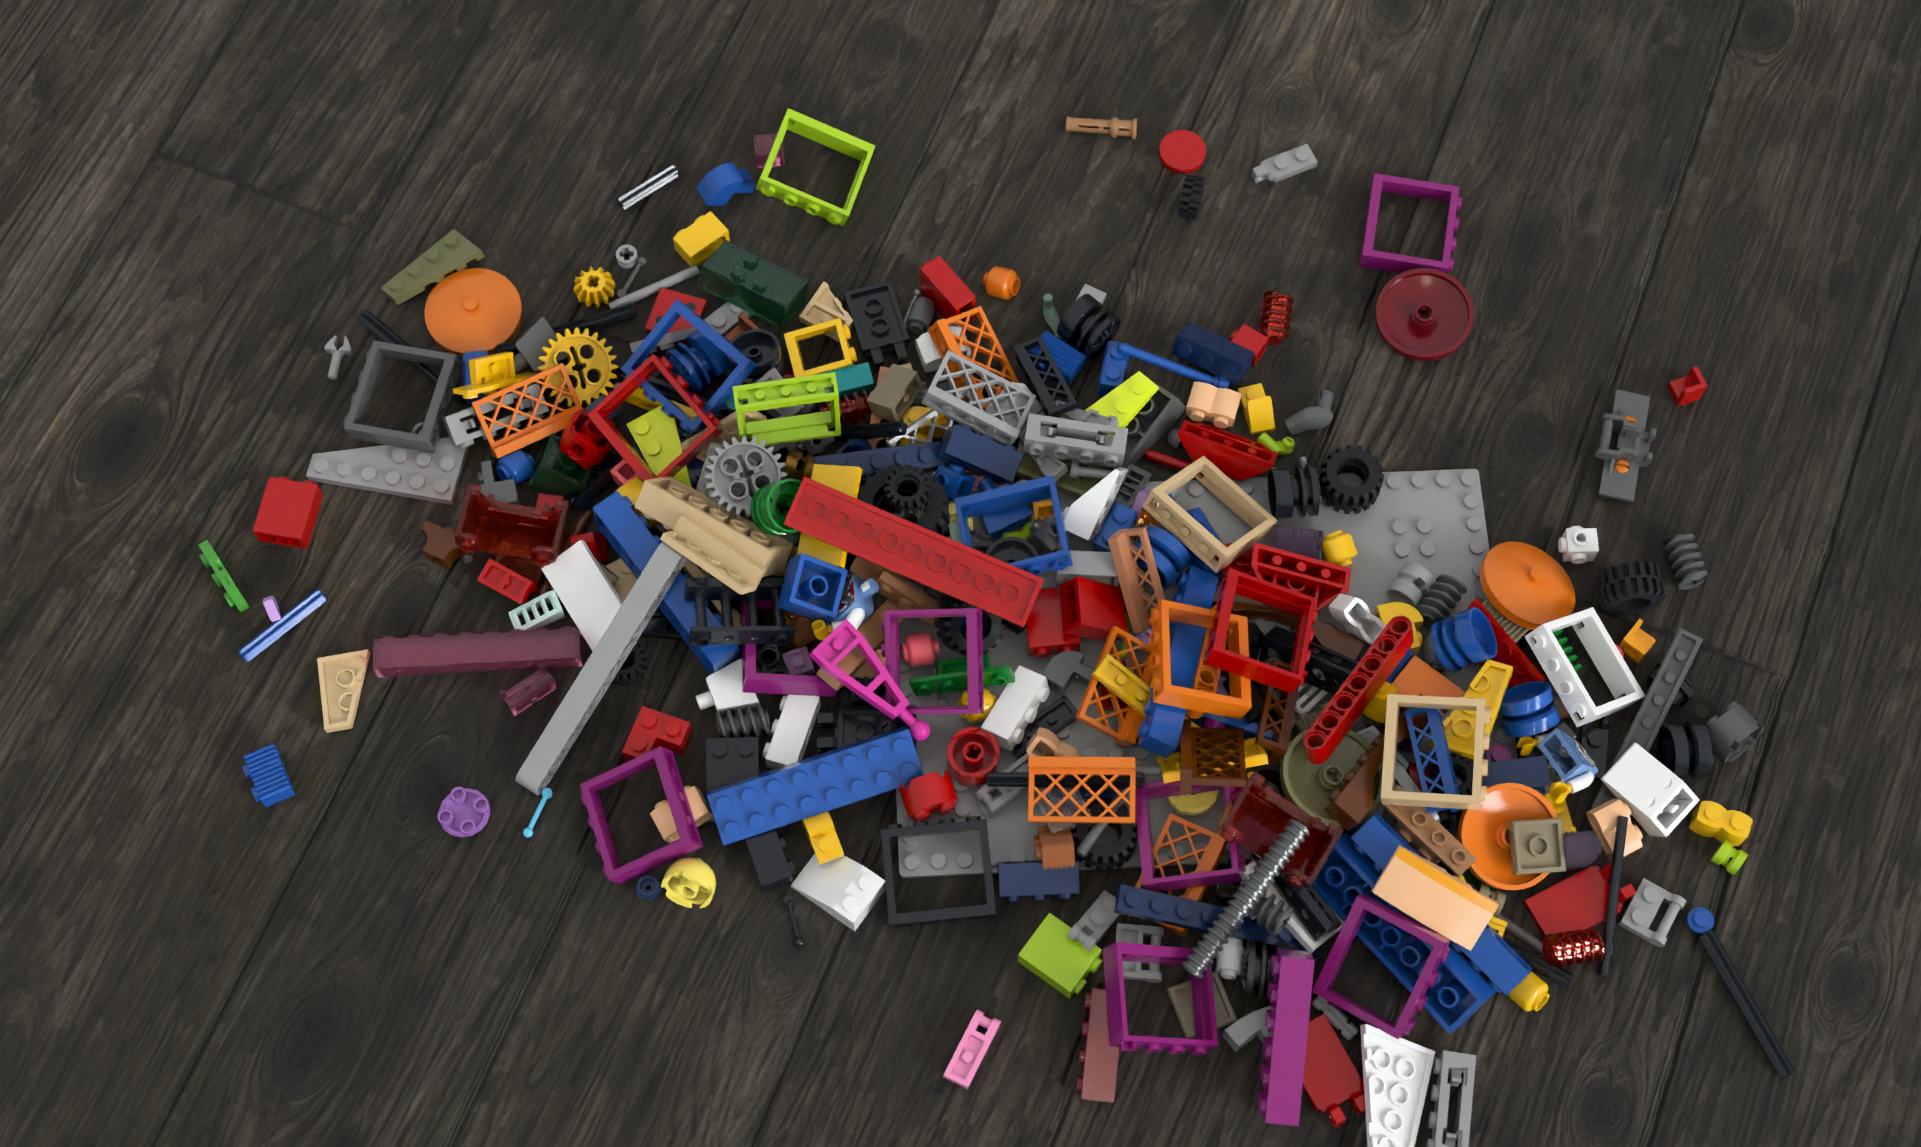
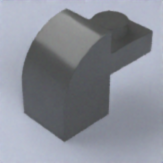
(503, 491)
(1065, 668)

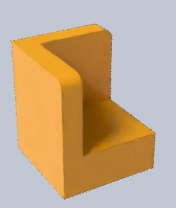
(1637, 642)

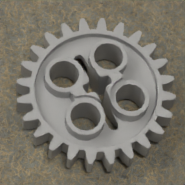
(723, 482)

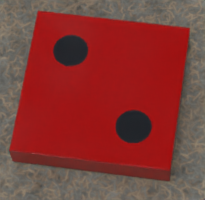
(665, 300)

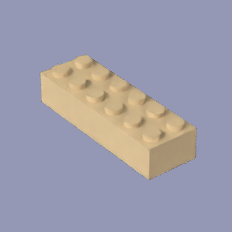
(669, 498)

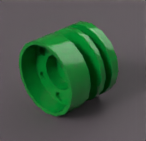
(764, 505)

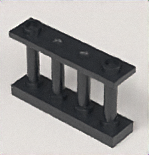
(713, 589)

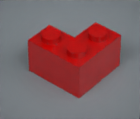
(656, 730)

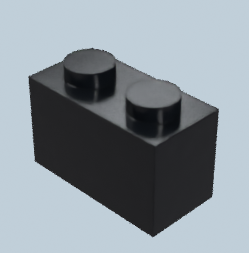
(769, 860)

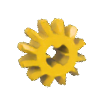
(603, 287)

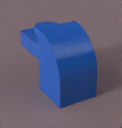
(723, 182)

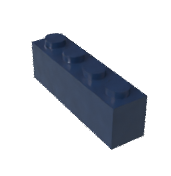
(1525, 771)

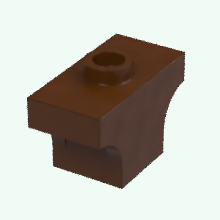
(441, 545)

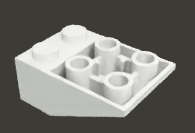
(1651, 791)

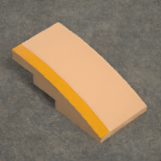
(1435, 897)

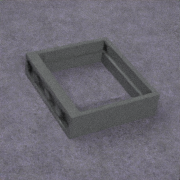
(438, 408)

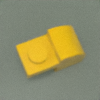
(1387, 611)
(823, 837)

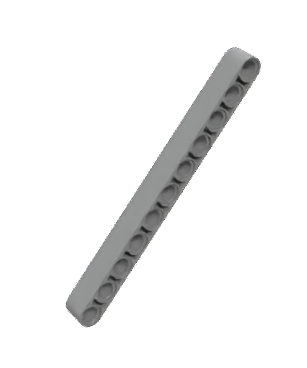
(600, 669)

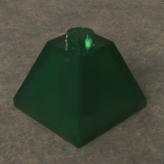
(557, 472)

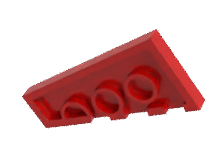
(1509, 652)

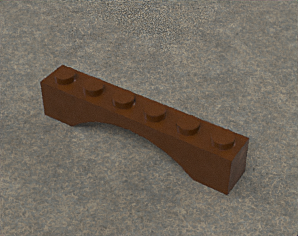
(1325, 633)
(1355, 797)

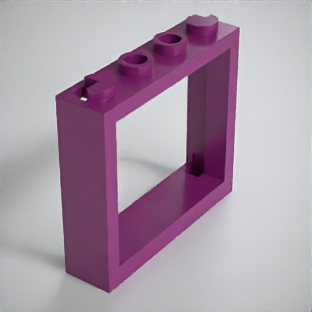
(1416, 188)
(890, 651)
(776, 683)
(1161, 790)
(678, 805)
(1342, 945)
(1116, 1004)

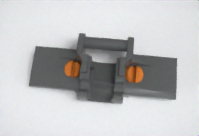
(1632, 446)

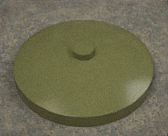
(1310, 784)

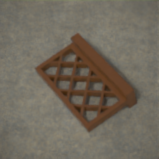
(1191, 757)

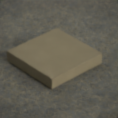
(1536, 846)
(1182, 1003)

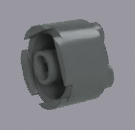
(1733, 732)

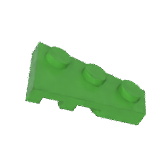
(222, 577)

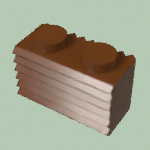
(1054, 849)

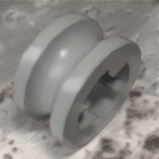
(626, 249)

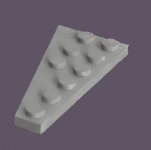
(394, 470)

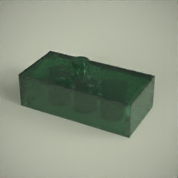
(753, 283)

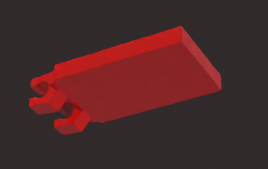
(1575, 902)
(1330, 1073)

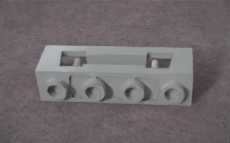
(457, 429)
(1075, 440)
(1455, 1064)

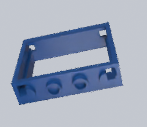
(722, 395)
(1014, 496)

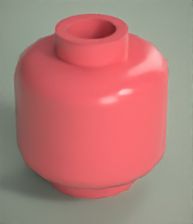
(919, 649)

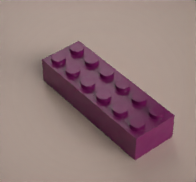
(1286, 1037)

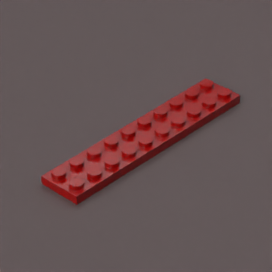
(913, 552)

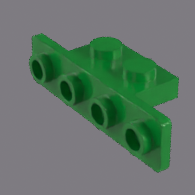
(953, 677)

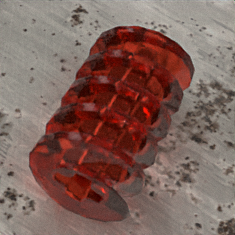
(1276, 316)
(850, 407)
(1573, 947)

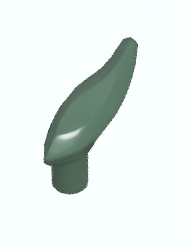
(1050, 313)

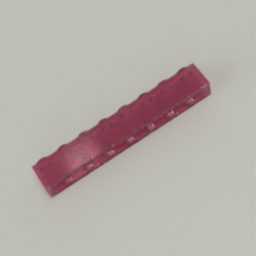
(477, 652)

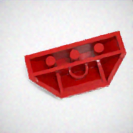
(1229, 452)
(1300, 573)

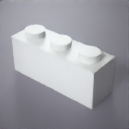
(1016, 707)
(791, 730)

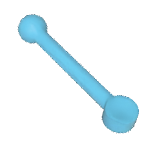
(547, 794)

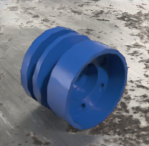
(698, 360)
(1463, 640)

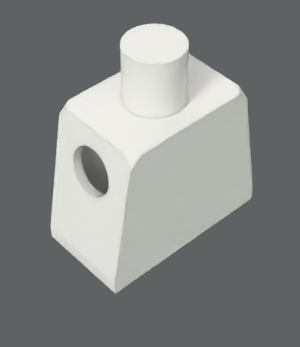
(726, 691)

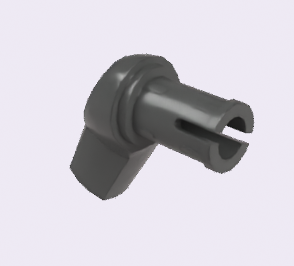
(1312, 417)

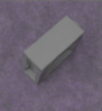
(1090, 565)

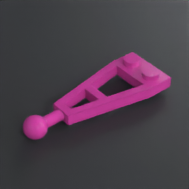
(837, 646)

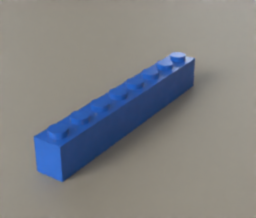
(1164, 723)
(1490, 951)

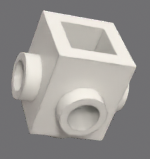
(1578, 544)

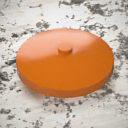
(473, 311)
(1526, 584)
(1487, 833)

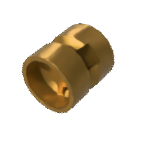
(795, 458)

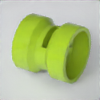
(1726, 851)

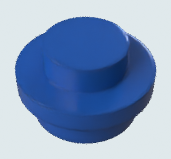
(1700, 920)

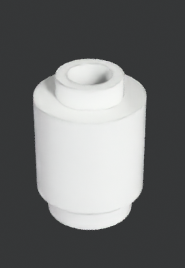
(1230, 958)

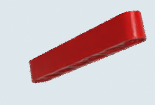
(1394, 638)

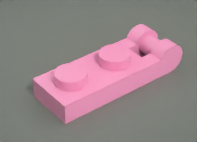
(971, 1050)

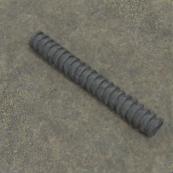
(1246, 897)

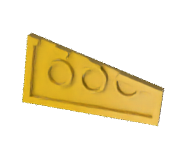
(1460, 726)

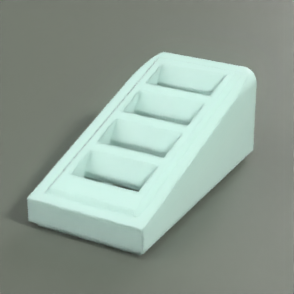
(539, 621)

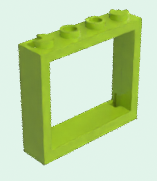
(828, 137)
(786, 394)

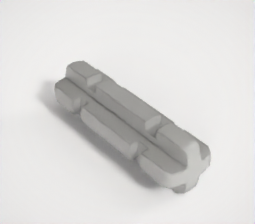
(1336, 1017)

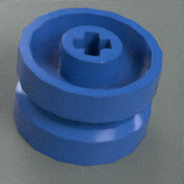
(1168, 553)
(1528, 709)

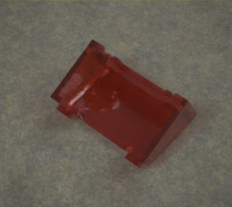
(511, 528)
(1260, 814)

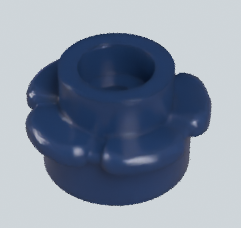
(643, 882)

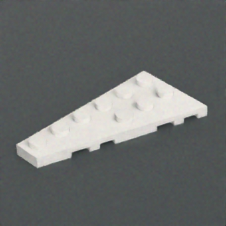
(1394, 1087)

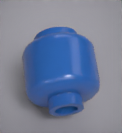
(515, 466)

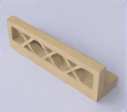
(714, 555)

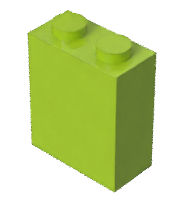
(1058, 958)

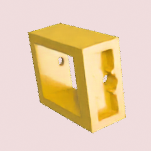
(795, 354)

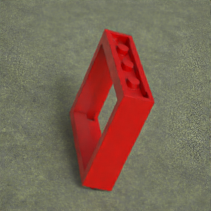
(624, 390)
(1273, 595)

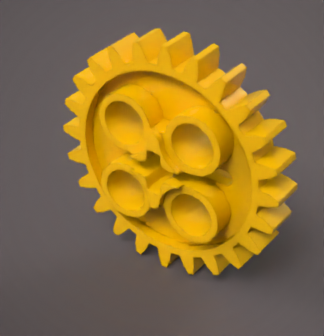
(599, 361)

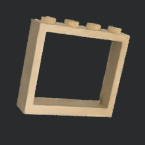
(1191, 532)
(1436, 800)

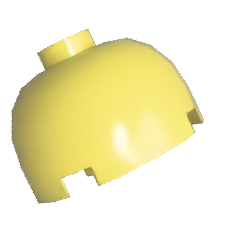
(690, 882)

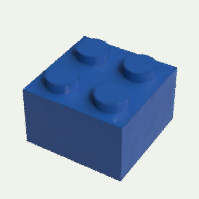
(812, 588)

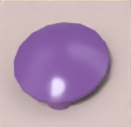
(464, 812)

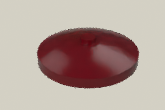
(1424, 314)

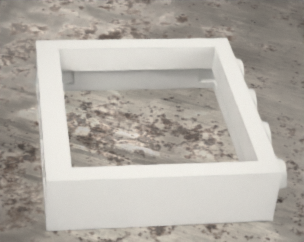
(1603, 654)

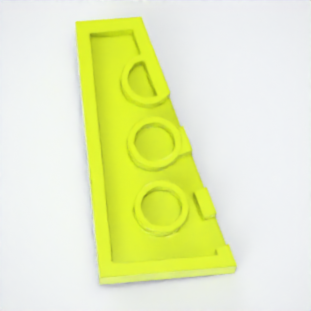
(1126, 399)
(659, 441)

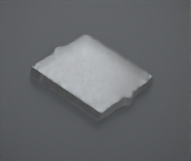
(1055, 795)

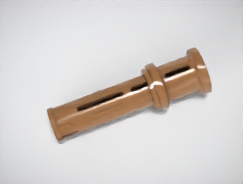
(1113, 127)

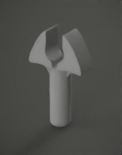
(337, 355)

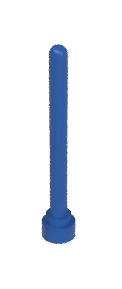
(1219, 382)

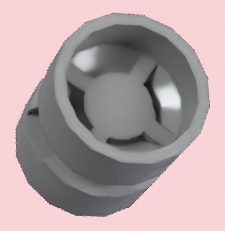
(1410, 584)

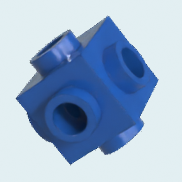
(954, 480)

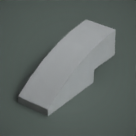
(1246, 1029)

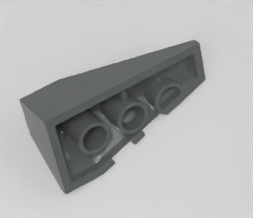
(1151, 424)

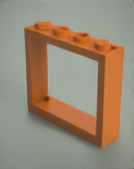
(1164, 693)

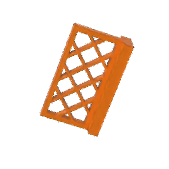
(946, 340)
(536, 431)
(1131, 720)
(1081, 767)
(1209, 861)

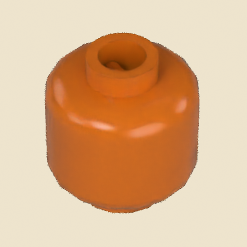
(1001, 283)

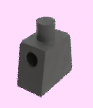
(531, 343)

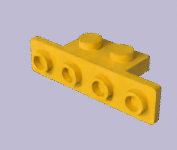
(490, 374)

